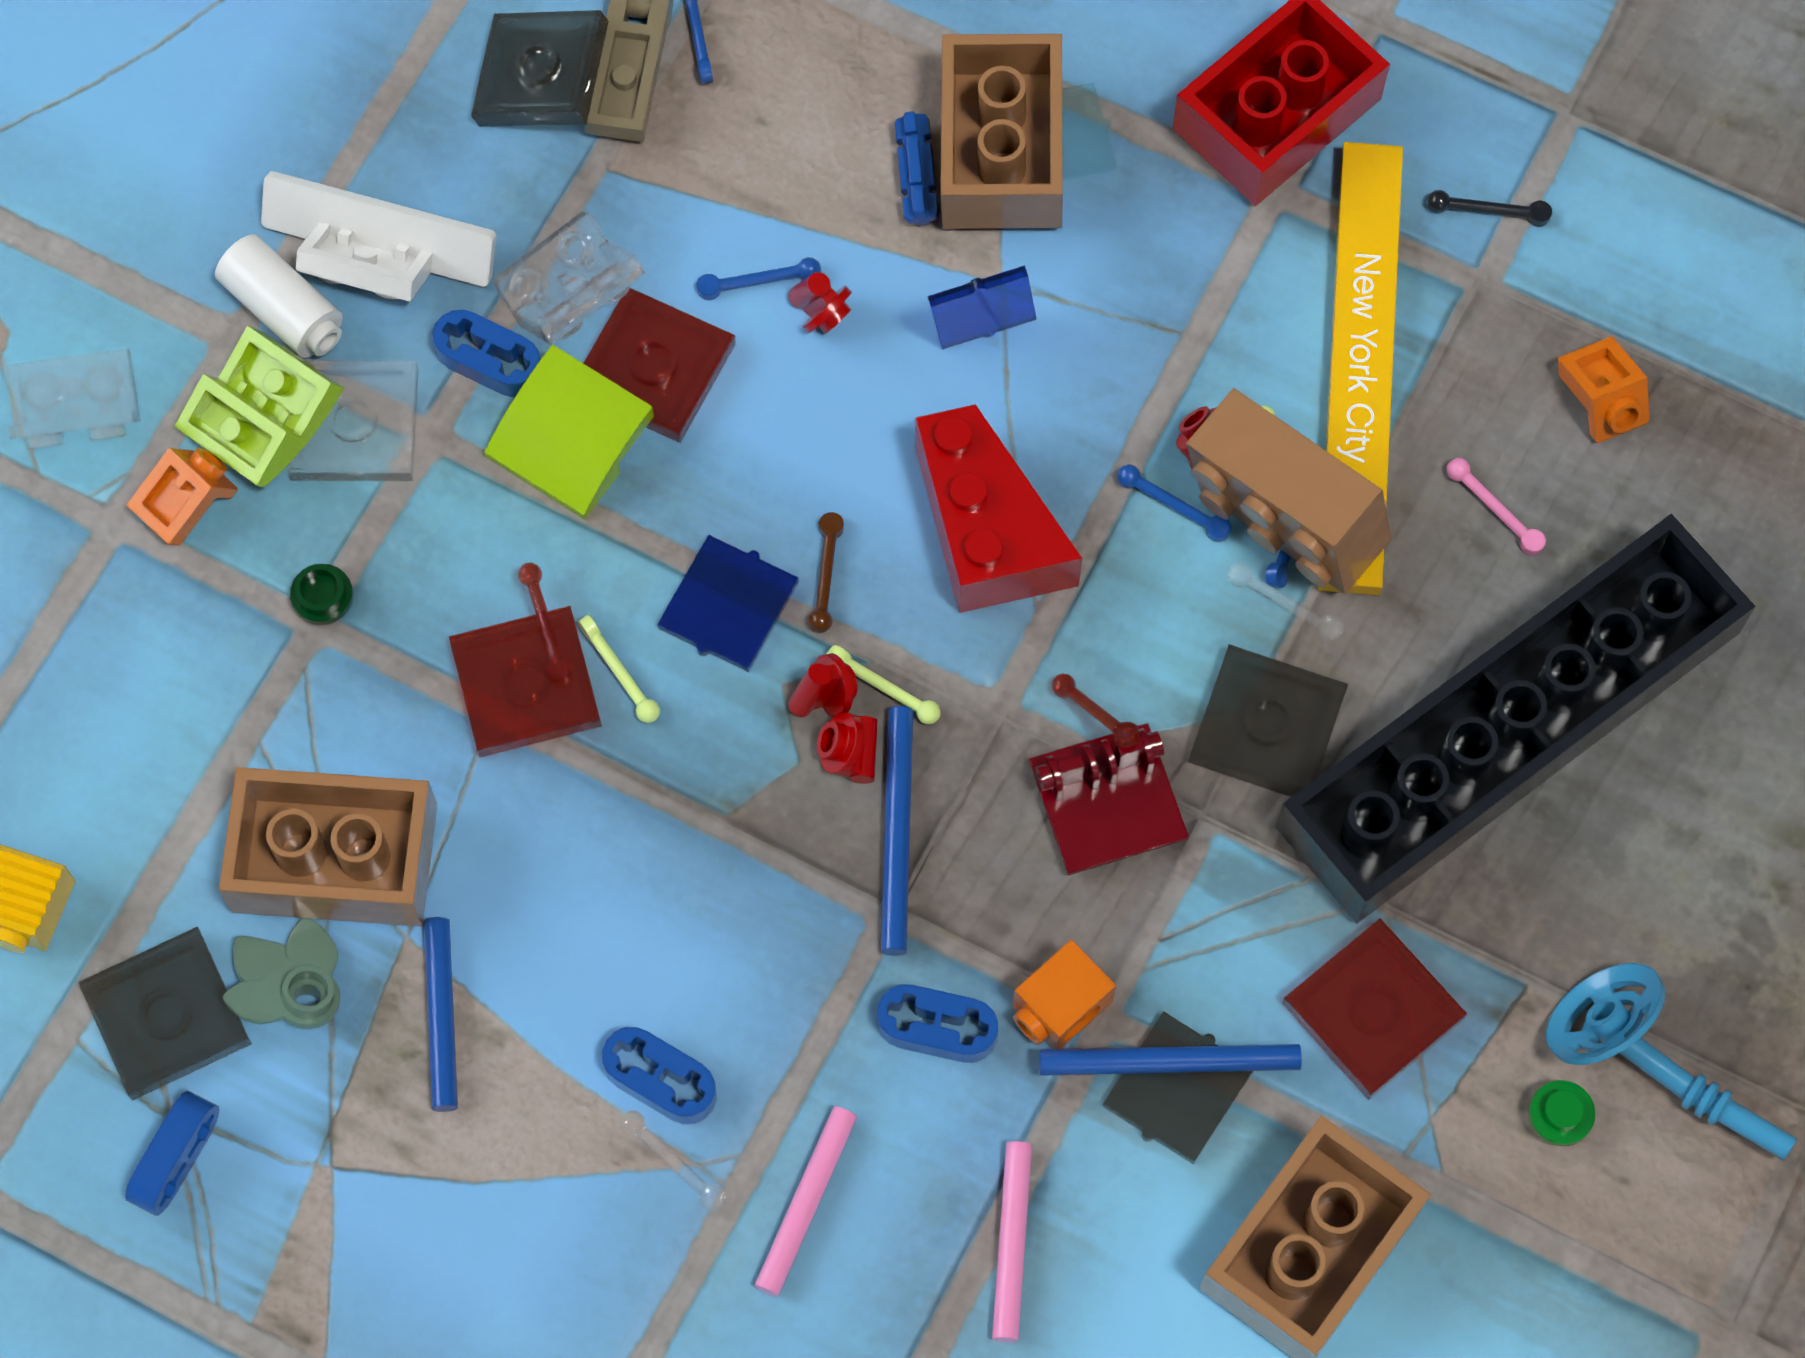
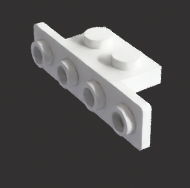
(372, 240)

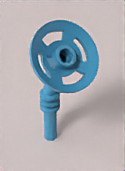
(1623, 1032)

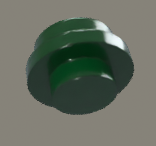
(321, 594)

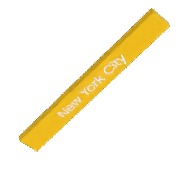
(1364, 320)

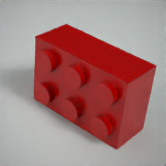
(1280, 97)

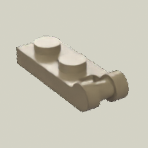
(628, 69)

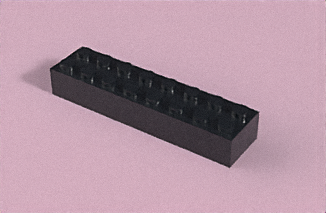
(1513, 718)

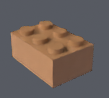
(1001, 131)
(1288, 492)
(328, 846)
(1314, 1241)

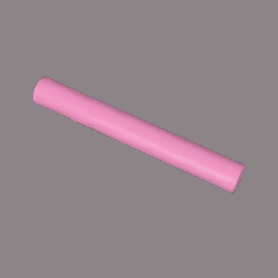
(805, 1201)
(1012, 1242)

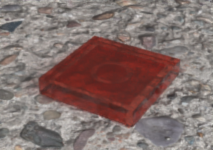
(661, 359)
(509, 688)
(1374, 1008)

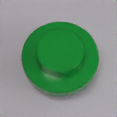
(1561, 1113)

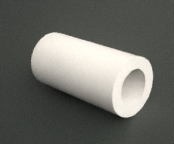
(279, 297)

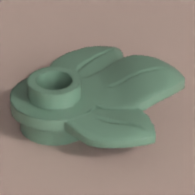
(279, 974)

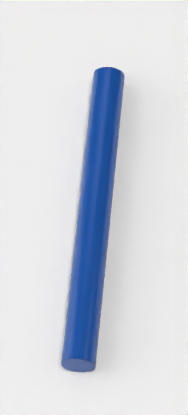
(897, 831)
(1170, 1059)

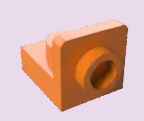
(1608, 387)
(180, 492)

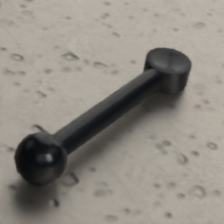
(1537, 213)

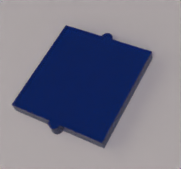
(982, 307)
(728, 603)

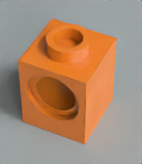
(1062, 997)

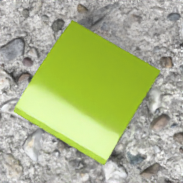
(259, 407)
(568, 431)

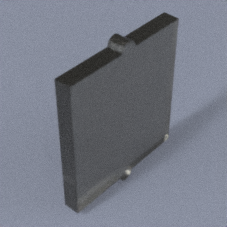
(1176, 1107)

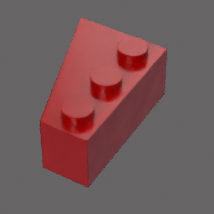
(988, 516)

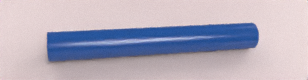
(440, 1014)

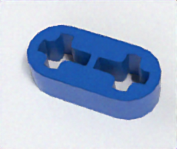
(493, 341)
(941, 1008)
(651, 1088)
(172, 1153)

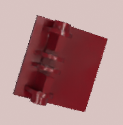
(1108, 800)

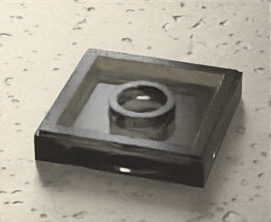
(540, 68)
(1267, 722)
(164, 1013)

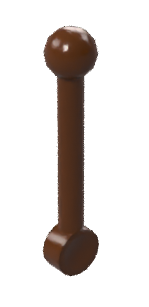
(831, 527)

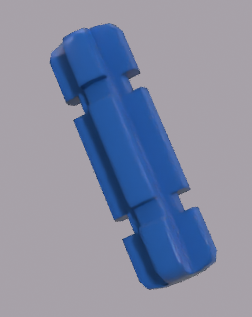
(916, 168)

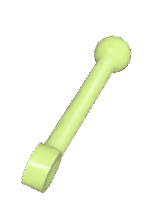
(647, 709)
(926, 711)

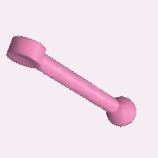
(1531, 540)

